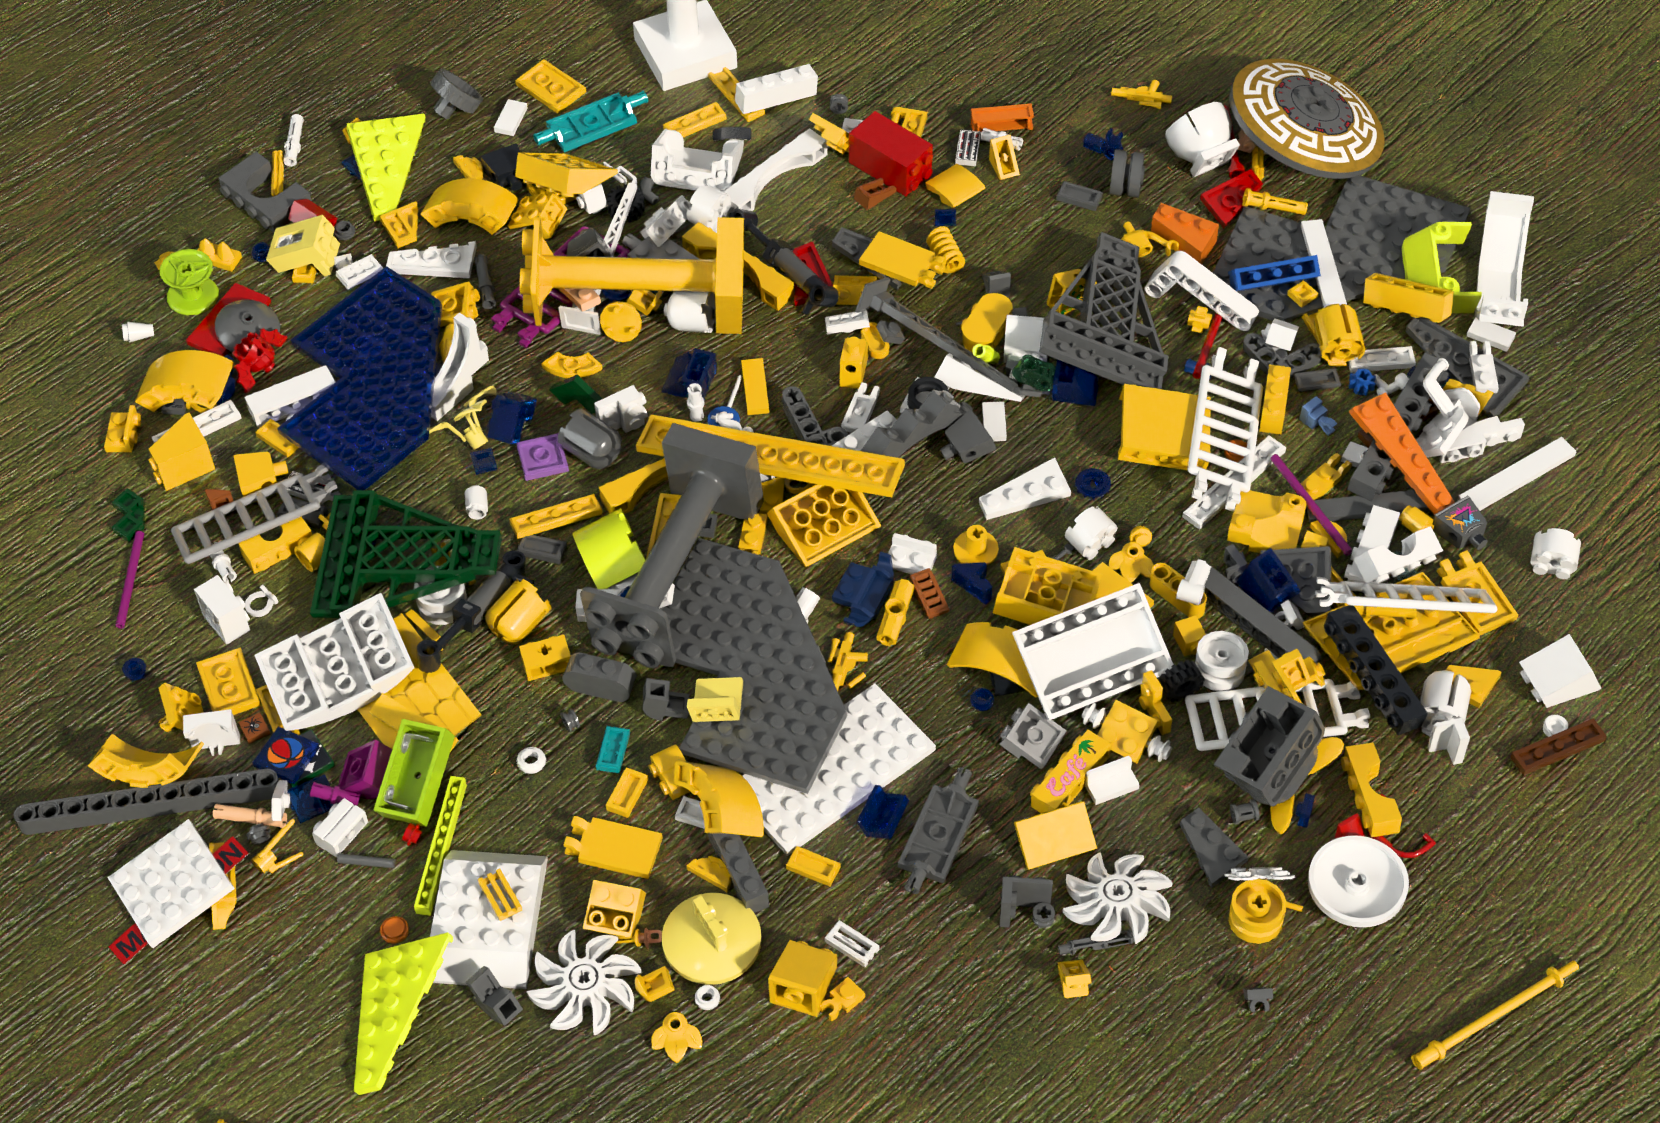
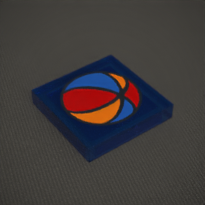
(286, 754)

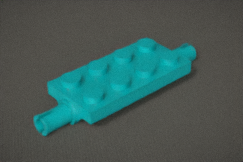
(592, 121)

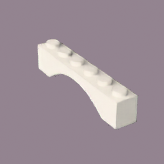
(801, 152)

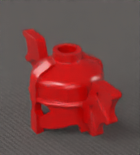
(256, 355)

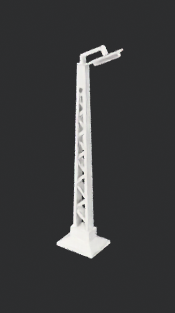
(588, 320)

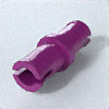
(333, 794)

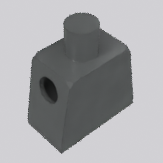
(967, 439)

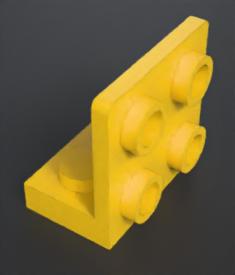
(543, 205)

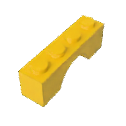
(1378, 812)

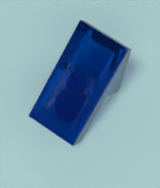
(971, 578)

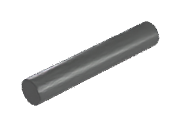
(366, 860)

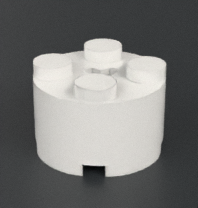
(708, 206)
(1091, 532)
(1555, 553)

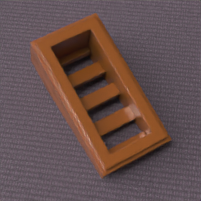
(868, 200)
(923, 580)

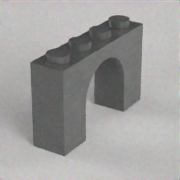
(245, 177)

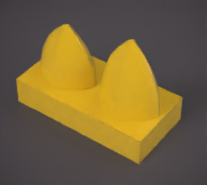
(220, 255)

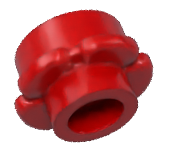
(412, 834)

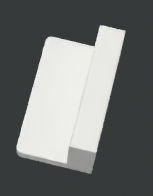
(1450, 736)
(1111, 780)

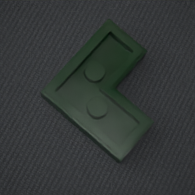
(576, 389)

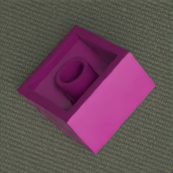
(365, 769)

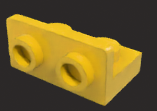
(851, 288)
(122, 431)

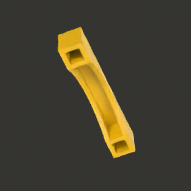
(773, 287)
(628, 490)

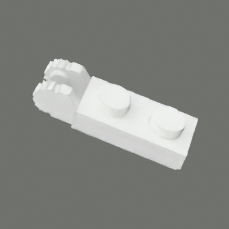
(1483, 368)
(860, 408)

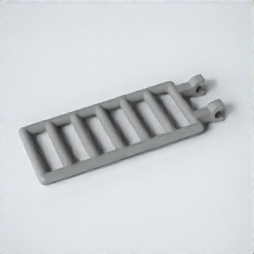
(305, 482)

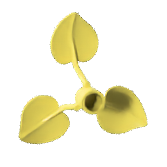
(473, 433)

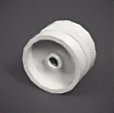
(438, 606)
(1222, 660)

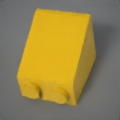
(180, 454)
(802, 977)

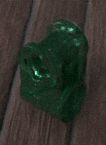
(1034, 372)

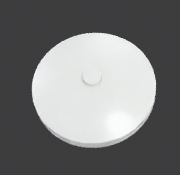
(1358, 881)

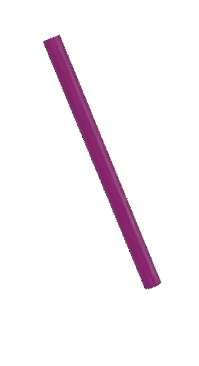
(1310, 503)

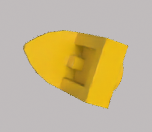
(654, 984)

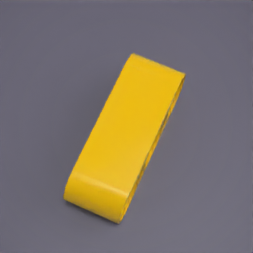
(1167, 586)

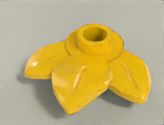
(1131, 565)
(676, 1040)

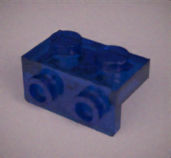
(882, 813)

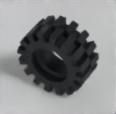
(637, 206)
(1181, 680)

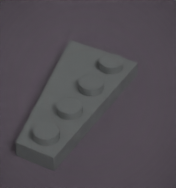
(853, 246)

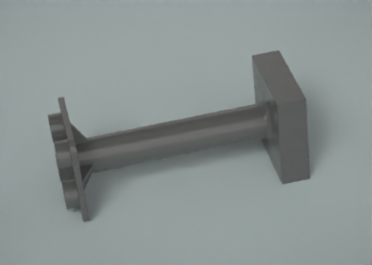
(710, 477)

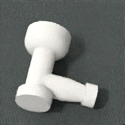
(1400, 382)

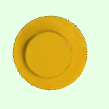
(1140, 535)

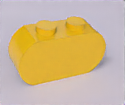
(987, 321)

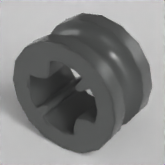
(839, 98)
(570, 720)
(1049, 911)

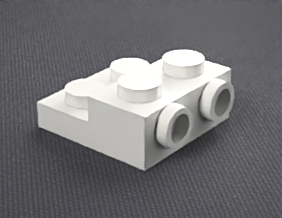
(623, 409)

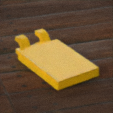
(902, 260)
(1477, 577)
(614, 846)

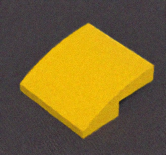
(955, 185)

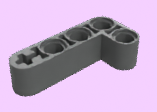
(804, 421)

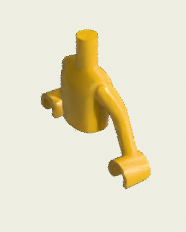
(1141, 239)

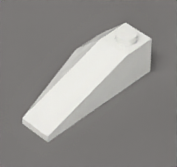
(963, 377)

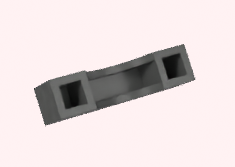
(742, 870)

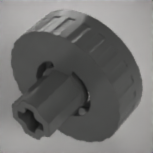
(454, 93)

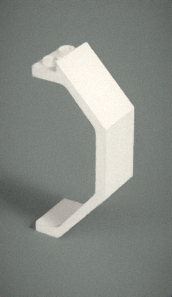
(1503, 259)

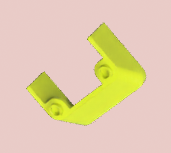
(1423, 266)

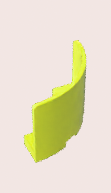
(609, 550)

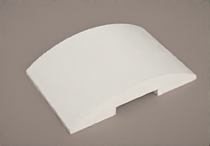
(336, 666)

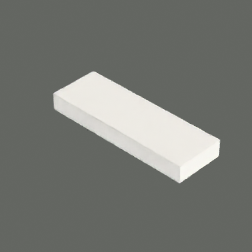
(1384, 359)

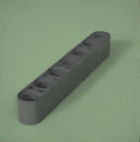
(1255, 618)

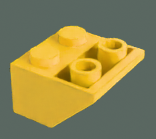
(614, 909)

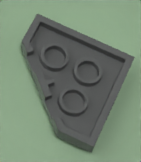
(1305, 567)

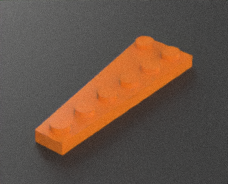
(1394, 437)

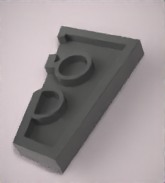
(1212, 846)

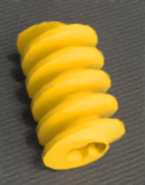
(942, 244)

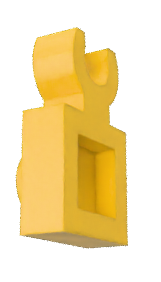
(844, 997)

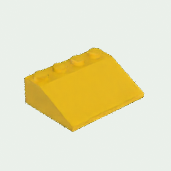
(561, 172)
(822, 521)

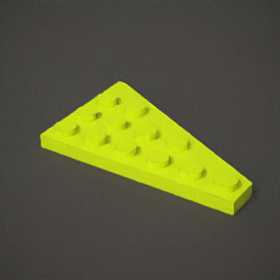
(385, 157)
(389, 1002)

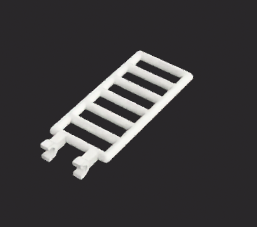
(1342, 593)
(1358, 719)

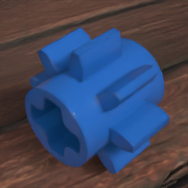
(1362, 381)

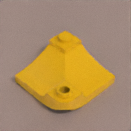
(1267, 521)

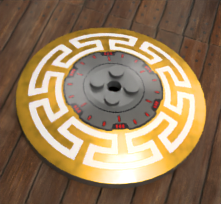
(1306, 118)

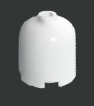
(691, 311)

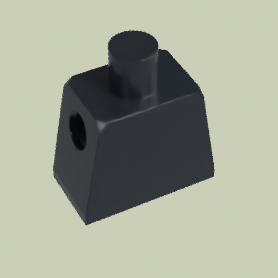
(501, 167)

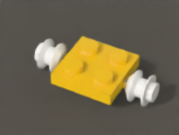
(1127, 731)

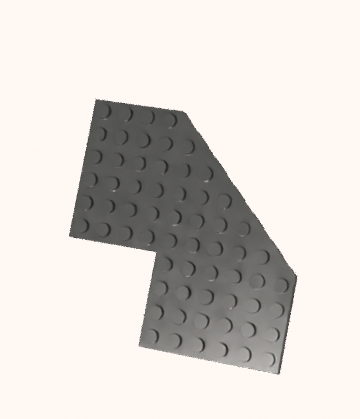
(1362, 234)
(742, 620)

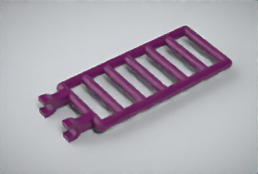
(532, 330)

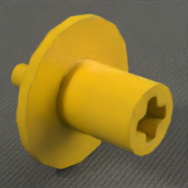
(620, 321)
(976, 546)

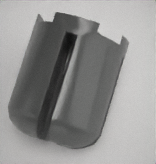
(590, 439)

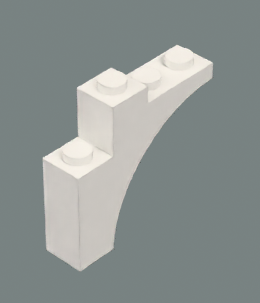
(463, 360)

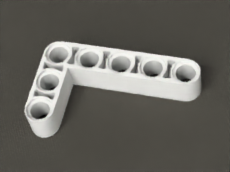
(1205, 286)

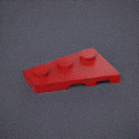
(1227, 198)

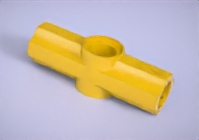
(893, 622)

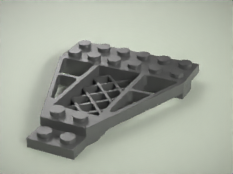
(1102, 348)

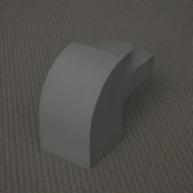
(660, 702)
(492, 997)

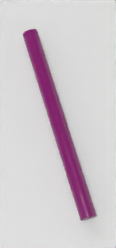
(129, 580)

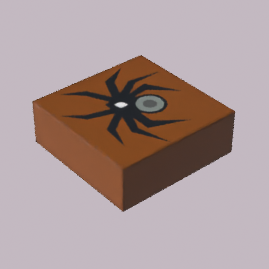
(254, 728)

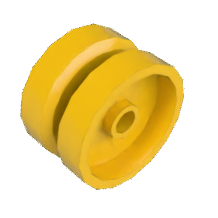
(1257, 911)

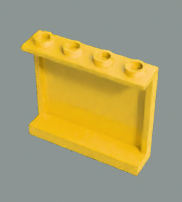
(1159, 427)

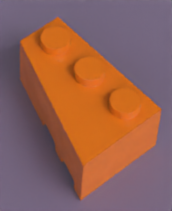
(1193, 233)

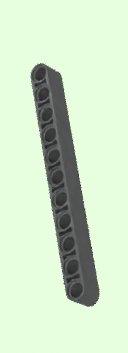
(136, 799)

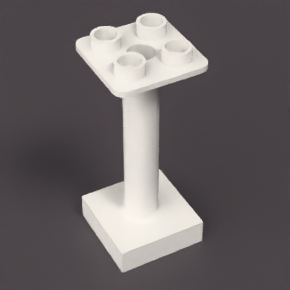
(684, 43)

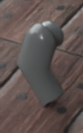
(646, 186)

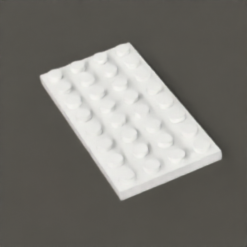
(870, 750)

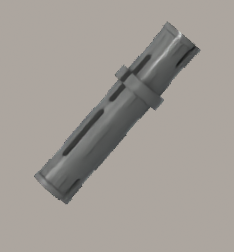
(485, 286)

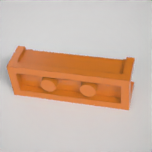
(1002, 118)

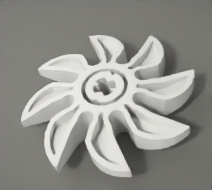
(1117, 897)
(600, 983)

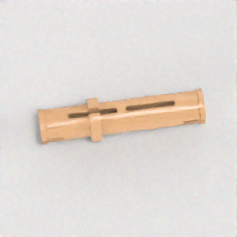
(247, 815)

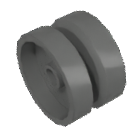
(1127, 173)

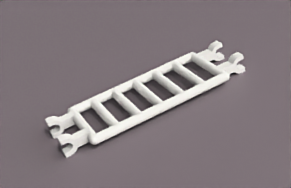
(1203, 475)

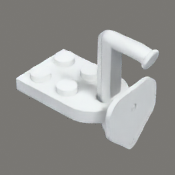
(1457, 408)

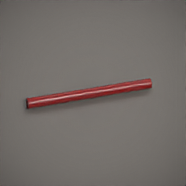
(1207, 345)

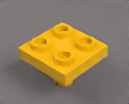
(176, 704)

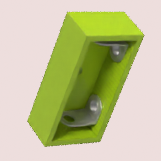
(416, 750)

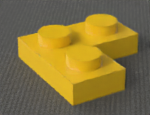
(1151, 701)

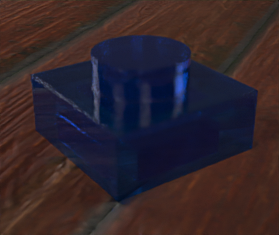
(483, 461)
(1304, 810)

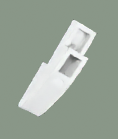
(1480, 434)

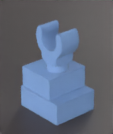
(1315, 414)

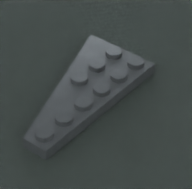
(1447, 345)

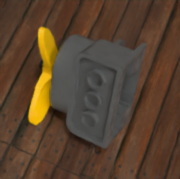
(1276, 752)

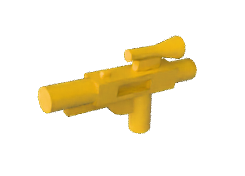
(1145, 95)
(845, 658)

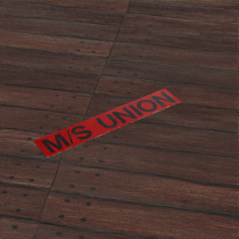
(133, 940)

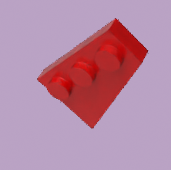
(810, 256)

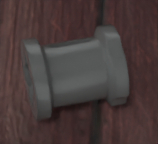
(1244, 811)

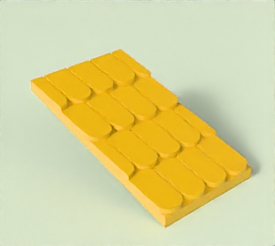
(1403, 638)
(428, 694)

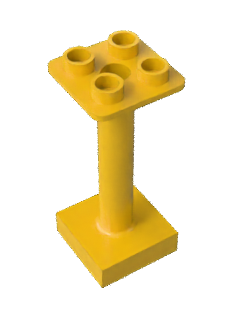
(719, 275)

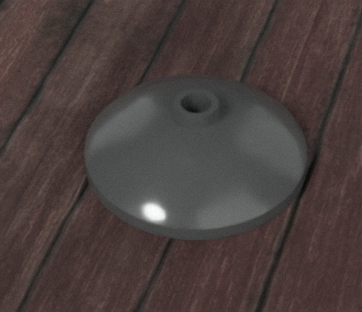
(232, 326)

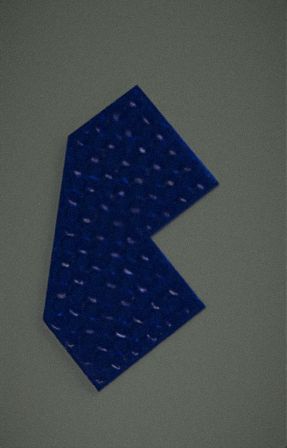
(386, 358)

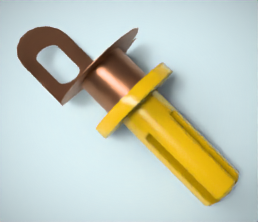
(639, 938)

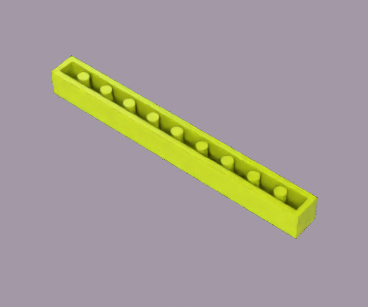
(440, 845)

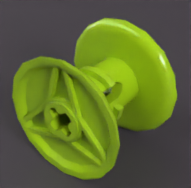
(189, 282)

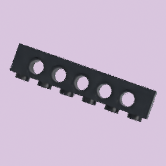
(1375, 669)

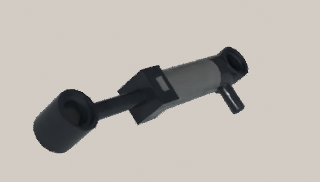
(782, 255)
(468, 612)

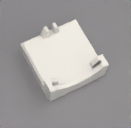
(212, 728)

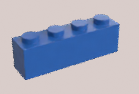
(1274, 273)

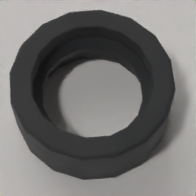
(922, 385)

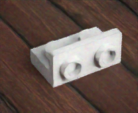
(911, 554)

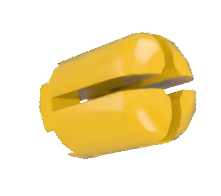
(1339, 334)
(516, 612)

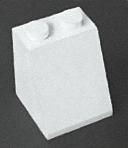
(1559, 673)

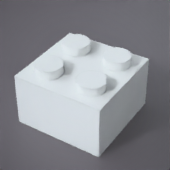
(223, 609)

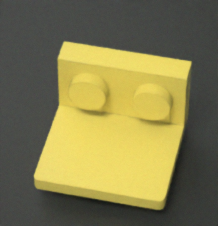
(716, 699)

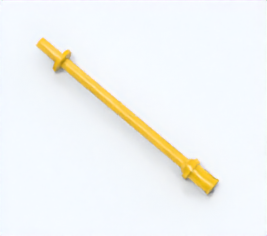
(1437, 1050)

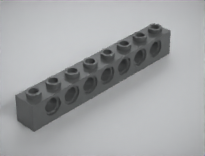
(1411, 405)

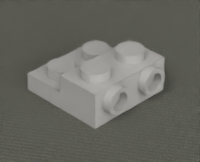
(1032, 735)

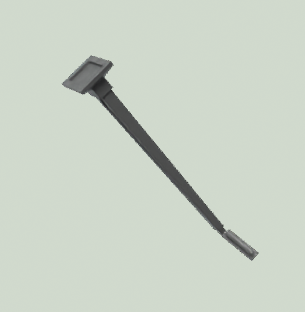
(875, 296)

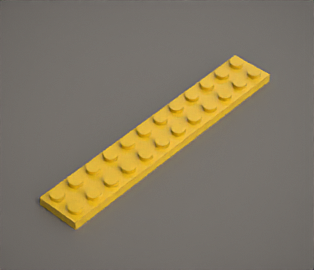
(795, 458)

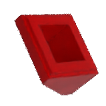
(1350, 827)

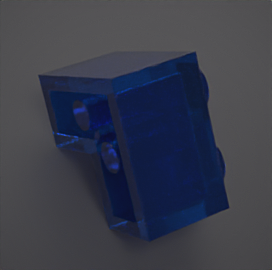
(509, 415)

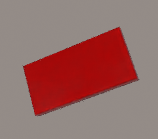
(204, 335)

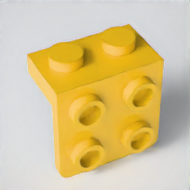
(1290, 673)

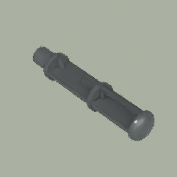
(1072, 945)

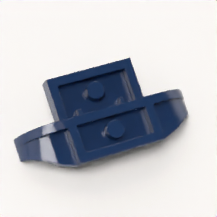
(865, 590)

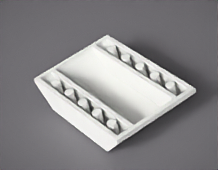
(1092, 651)
(475, 928)

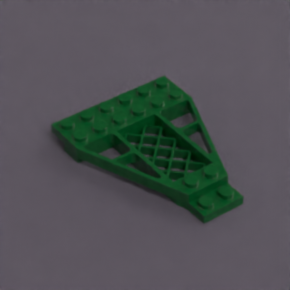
(348, 547)

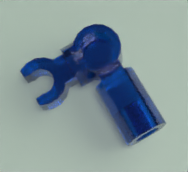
(1104, 145)

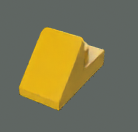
(1074, 978)

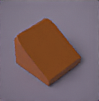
(218, 497)

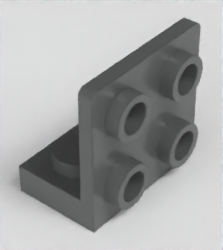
(1024, 893)

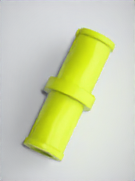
(986, 353)

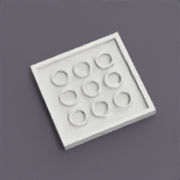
(170, 883)

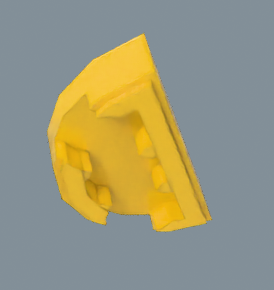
(469, 166)
(1318, 529)
(711, 870)

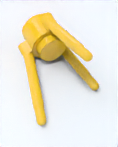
(265, 858)

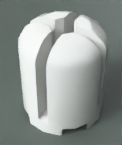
(1443, 699)

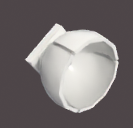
(1207, 143)

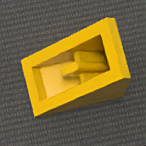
(1003, 157)

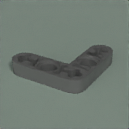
(1265, 349)

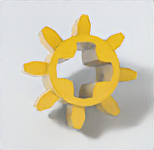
(1199, 319)

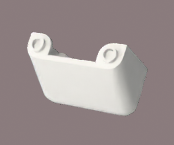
(690, 168)

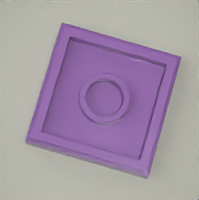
(542, 457)

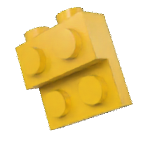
(835, 136)
(457, 299)

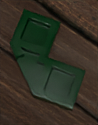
(134, 518)

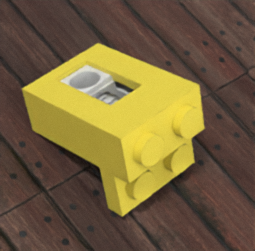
(304, 244)

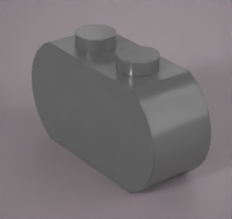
(599, 677)

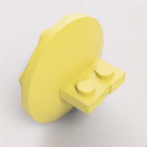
(711, 938)

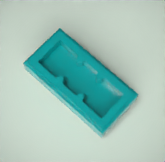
(613, 749)

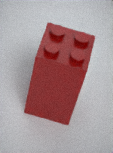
(890, 153)

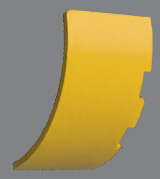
(472, 200)
(185, 375)
(992, 651)
(140, 767)
(725, 797)

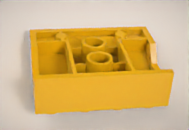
(1043, 587)

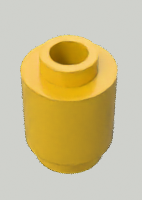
(1415, 519)

